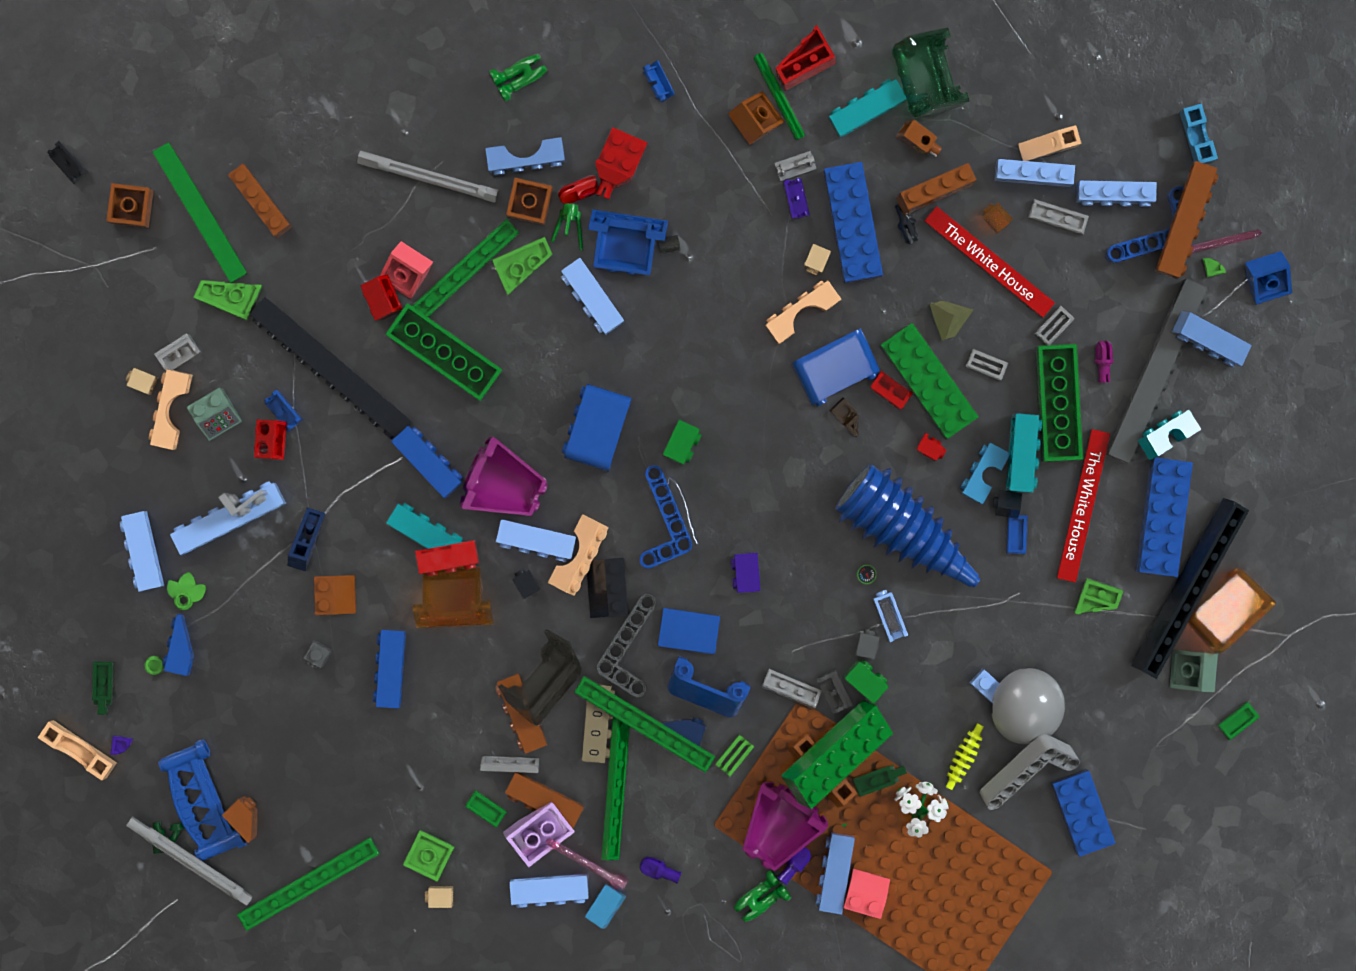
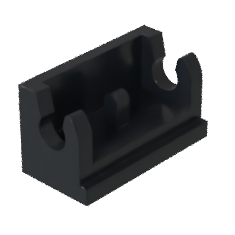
(67, 162)

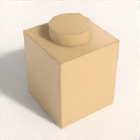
(816, 259)
(141, 381)
(439, 897)

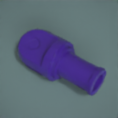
(794, 865)
(656, 869)

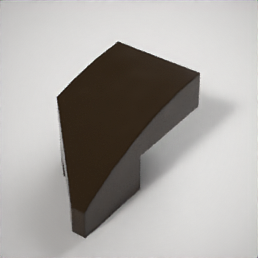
(846, 415)

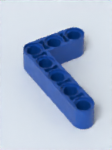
(1141, 242)
(669, 519)

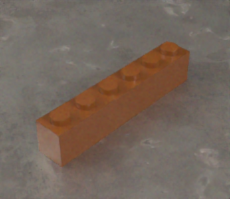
(1186, 220)

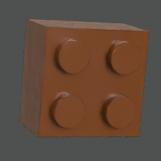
(529, 201)
(129, 205)

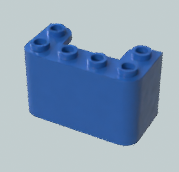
(596, 427)

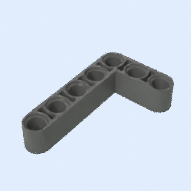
(624, 645)

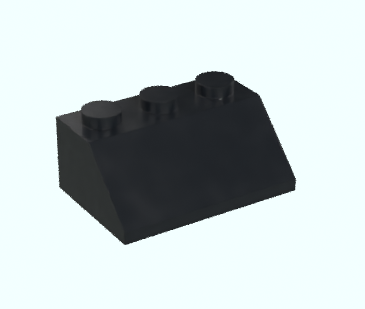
(607, 588)

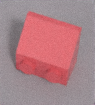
(406, 269)
(866, 893)

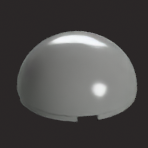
(1027, 705)

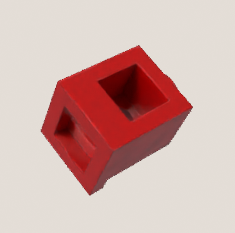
(931, 447)

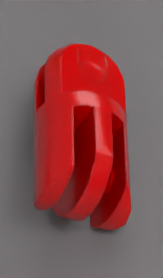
(578, 190)

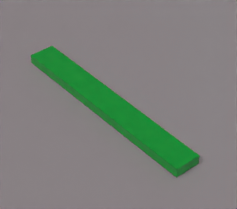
(200, 212)
(466, 268)
(644, 724)
(615, 790)
(308, 884)

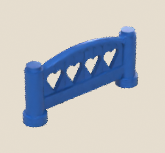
(192, 761)

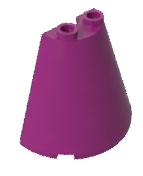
(501, 482)
(780, 826)

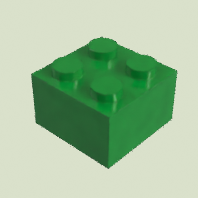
(681, 442)
(865, 681)

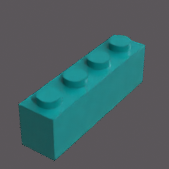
(867, 108)
(420, 529)

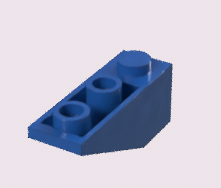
(180, 650)

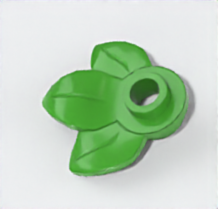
(185, 588)

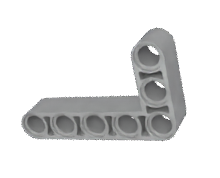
(1025, 766)

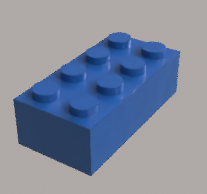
(427, 462)
(1082, 812)

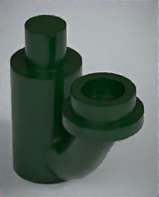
(176, 827)

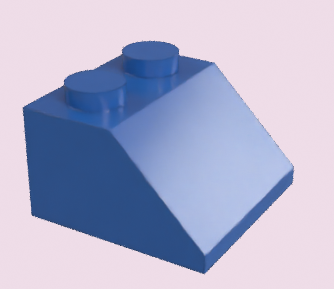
(1269, 277)

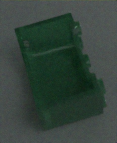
(927, 74)

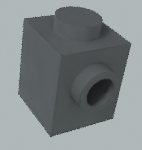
(317, 655)

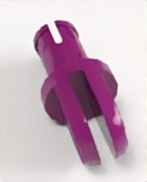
(1104, 359)

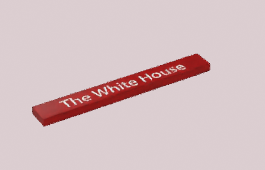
(989, 262)
(1083, 505)

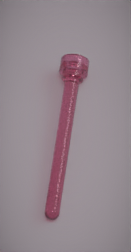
(1226, 240)
(618, 882)

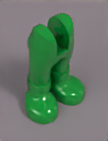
(519, 67)
(761, 906)

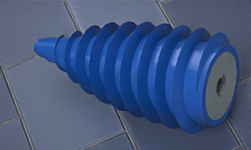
(902, 524)

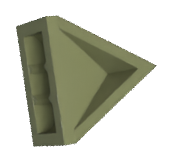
(949, 318)

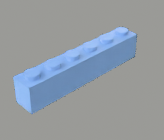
(222, 522)

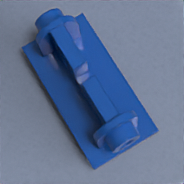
(661, 85)

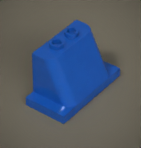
(626, 241)

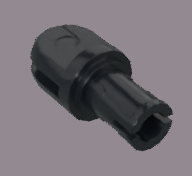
(907, 226)

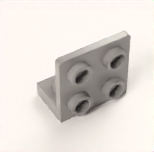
(232, 503)

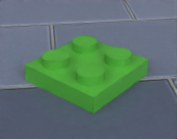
(428, 855)

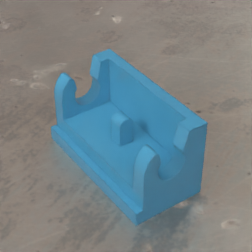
(605, 906)

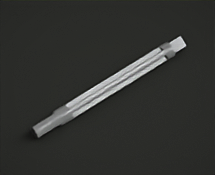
(427, 176)
(189, 861)

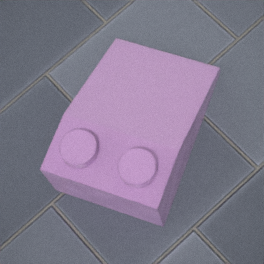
(530, 833)

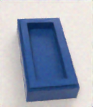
(1017, 535)

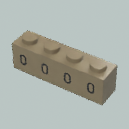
(596, 732)

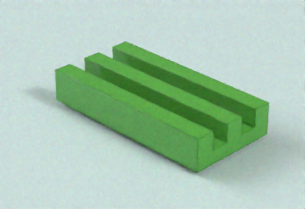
(724, 768)

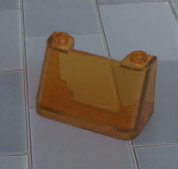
(1230, 611)

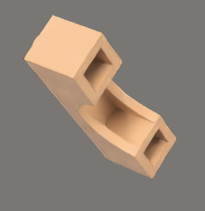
(822, 297)
(164, 432)
(569, 576)
(72, 745)

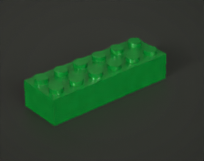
(444, 352)
(928, 381)
(1059, 403)
(837, 754)

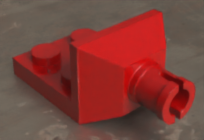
(618, 161)

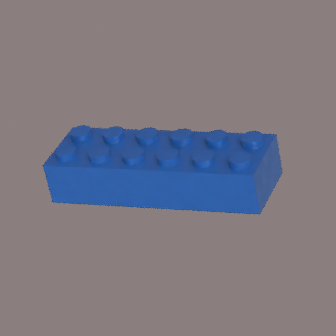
(853, 222)
(1164, 517)

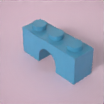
(1195, 128)
(975, 487)

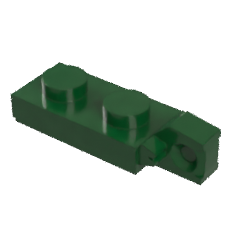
(102, 686)
(878, 779)

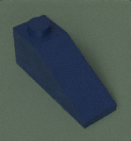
(305, 539)
(690, 729)

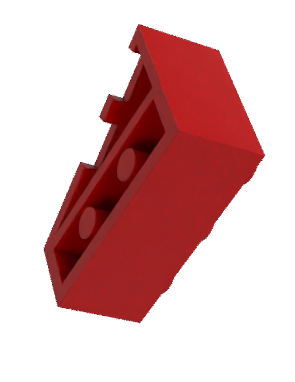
(806, 60)
(447, 558)

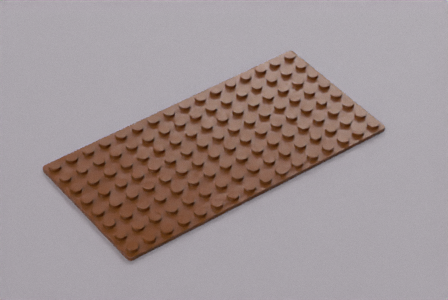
(948, 893)

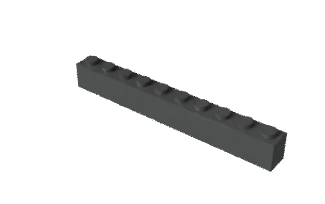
(1155, 375)

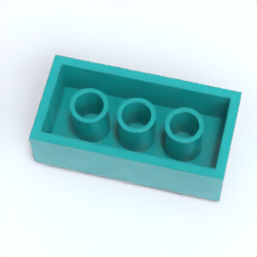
(1022, 452)

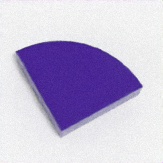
(120, 744)

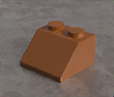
(756, 117)
(335, 595)
(243, 818)

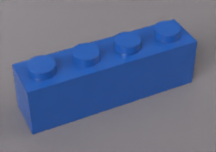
(390, 670)

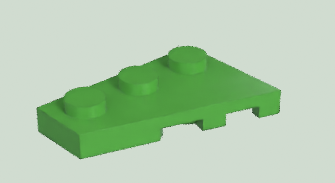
(521, 262)
(229, 297)

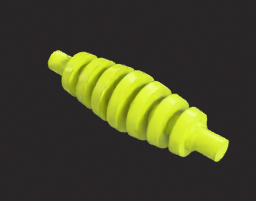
(964, 757)

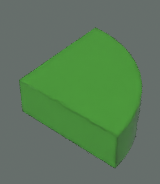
(1212, 267)

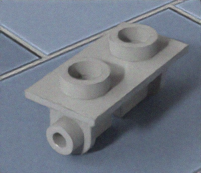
(795, 166)

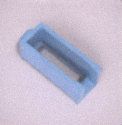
(889, 615)

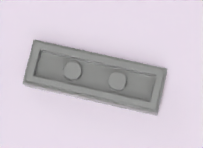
(1058, 217)
(791, 689)
(509, 764)

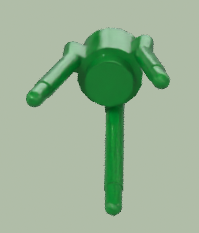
(569, 212)

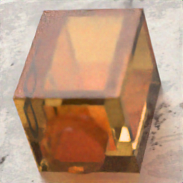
(996, 217)

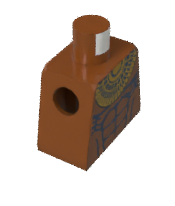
(911, 135)

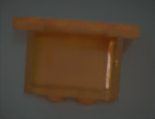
(453, 600)

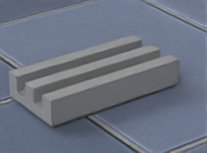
(1043, 337)
(971, 359)

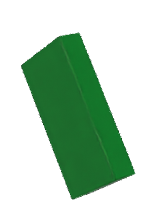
(1238, 721)
(485, 808)

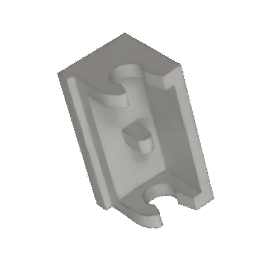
(177, 352)

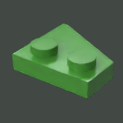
(1097, 597)

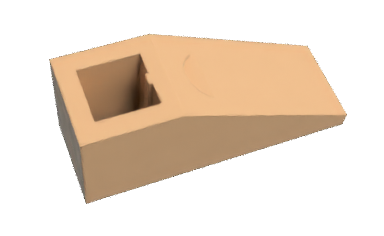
(1050, 143)

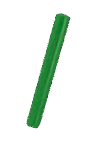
(779, 96)

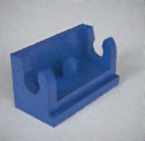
(283, 410)

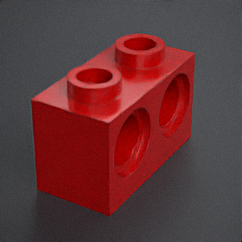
(270, 439)

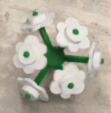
(910, 803)

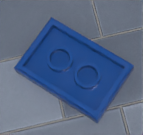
(689, 631)

